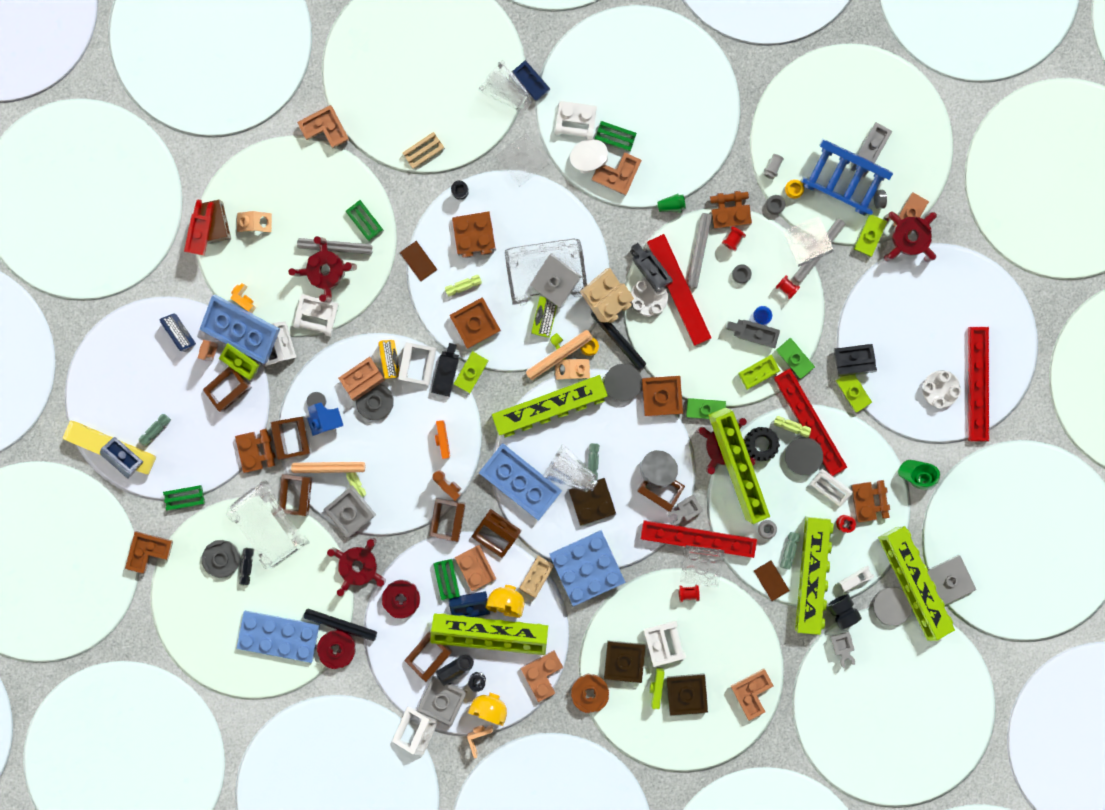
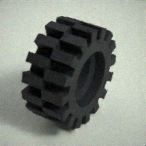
(773, 443)

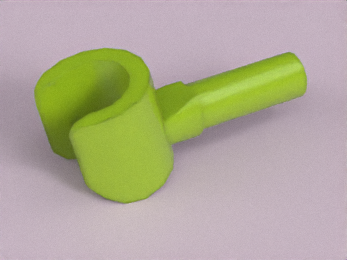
(556, 340)

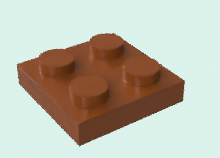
(475, 323)
(662, 395)

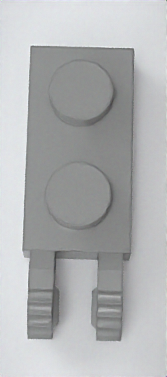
(873, 144)

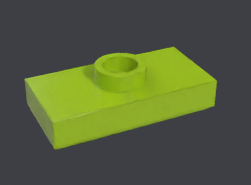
(870, 235)
(471, 372)
(759, 372)
(853, 392)
(656, 688)

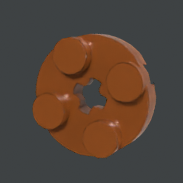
(589, 682)

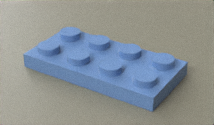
(239, 328)
(520, 481)
(278, 636)

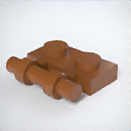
(730, 216)
(249, 450)
(450, 488)
(864, 501)

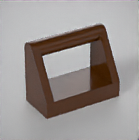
(233, 396)
(279, 439)
(305, 494)
(657, 499)
(499, 526)
(456, 532)
(425, 675)

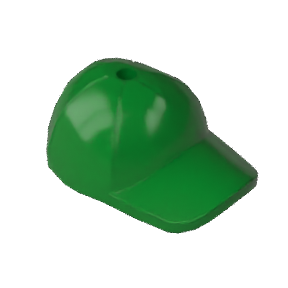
(920, 474)

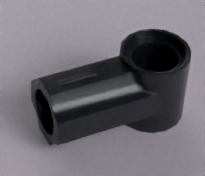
(454, 670)

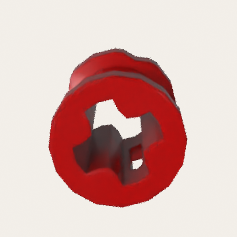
(733, 238)
(787, 287)
(851, 525)
(689, 593)

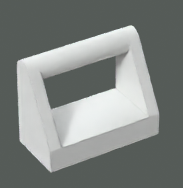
(283, 345)
(406, 363)
(423, 733)

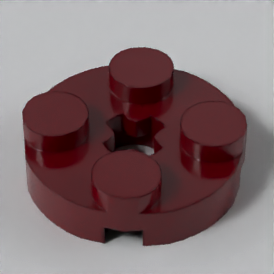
(392, 605)
(326, 654)

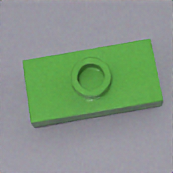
(795, 358)
(702, 408)

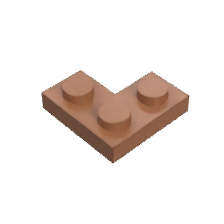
(327, 122)
(619, 179)
(537, 672)
(747, 691)

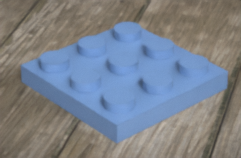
(587, 567)

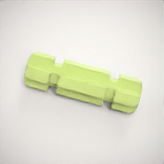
(463, 285)
(792, 426)
(354, 480)

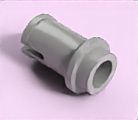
(773, 166)

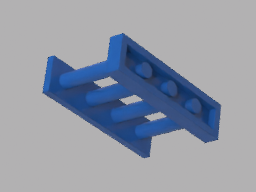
(845, 158)

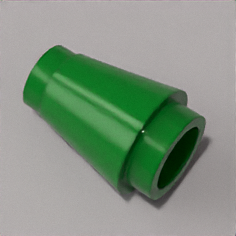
(673, 203)

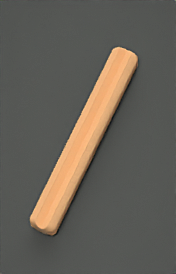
(559, 354)
(328, 467)

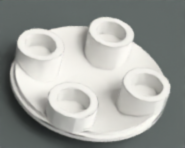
(589, 155)
(646, 300)
(941, 389)

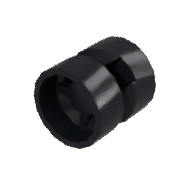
(843, 610)

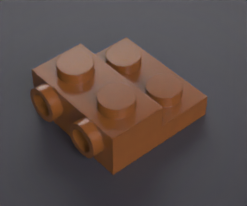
(473, 234)

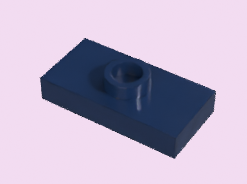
(531, 81)

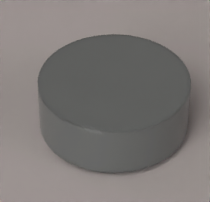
(880, 199)
(775, 204)
(741, 274)
(316, 397)

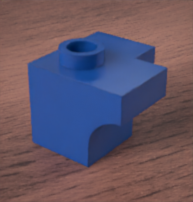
(323, 419)

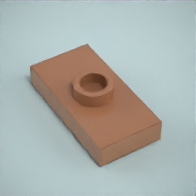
(913, 207)
(207, 350)

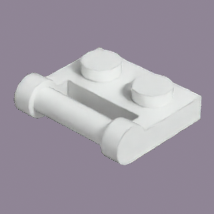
(578, 114)
(315, 308)
(658, 645)

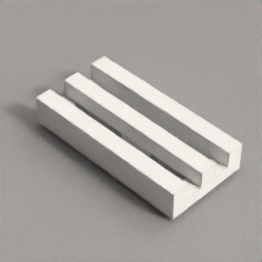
(835, 482)

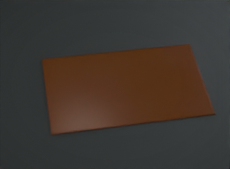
(418, 260)
(771, 580)

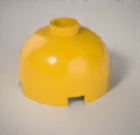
(506, 601)
(489, 708)

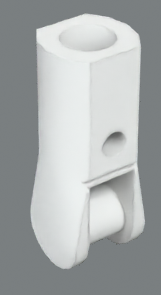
(853, 580)

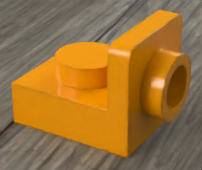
(245, 301)

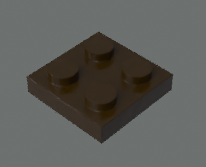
(592, 504)
(624, 661)
(687, 694)

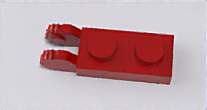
(199, 229)

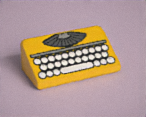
(389, 359)

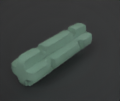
(154, 429)
(593, 459)
(790, 550)

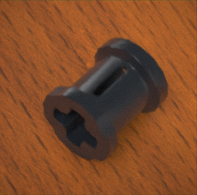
(460, 184)
(478, 675)

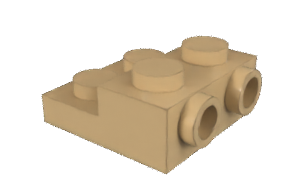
(607, 296)

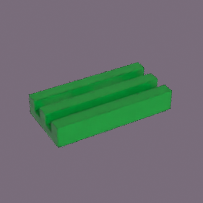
(618, 129)
(374, 233)
(167, 500)
(443, 563)

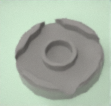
(891, 606)

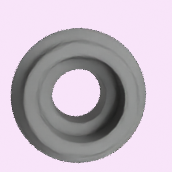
(773, 529)

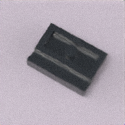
(855, 360)

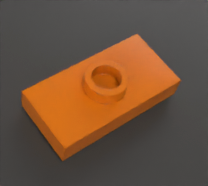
(442, 439)

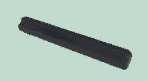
(621, 342)
(340, 624)

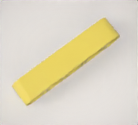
(95, 440)

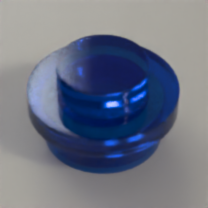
(762, 315)

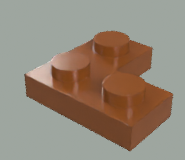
(143, 547)

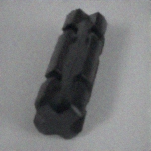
(246, 566)

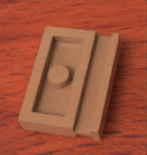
(361, 378)
(475, 567)

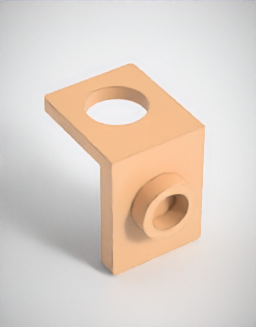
(251, 221)
(573, 369)
(477, 732)

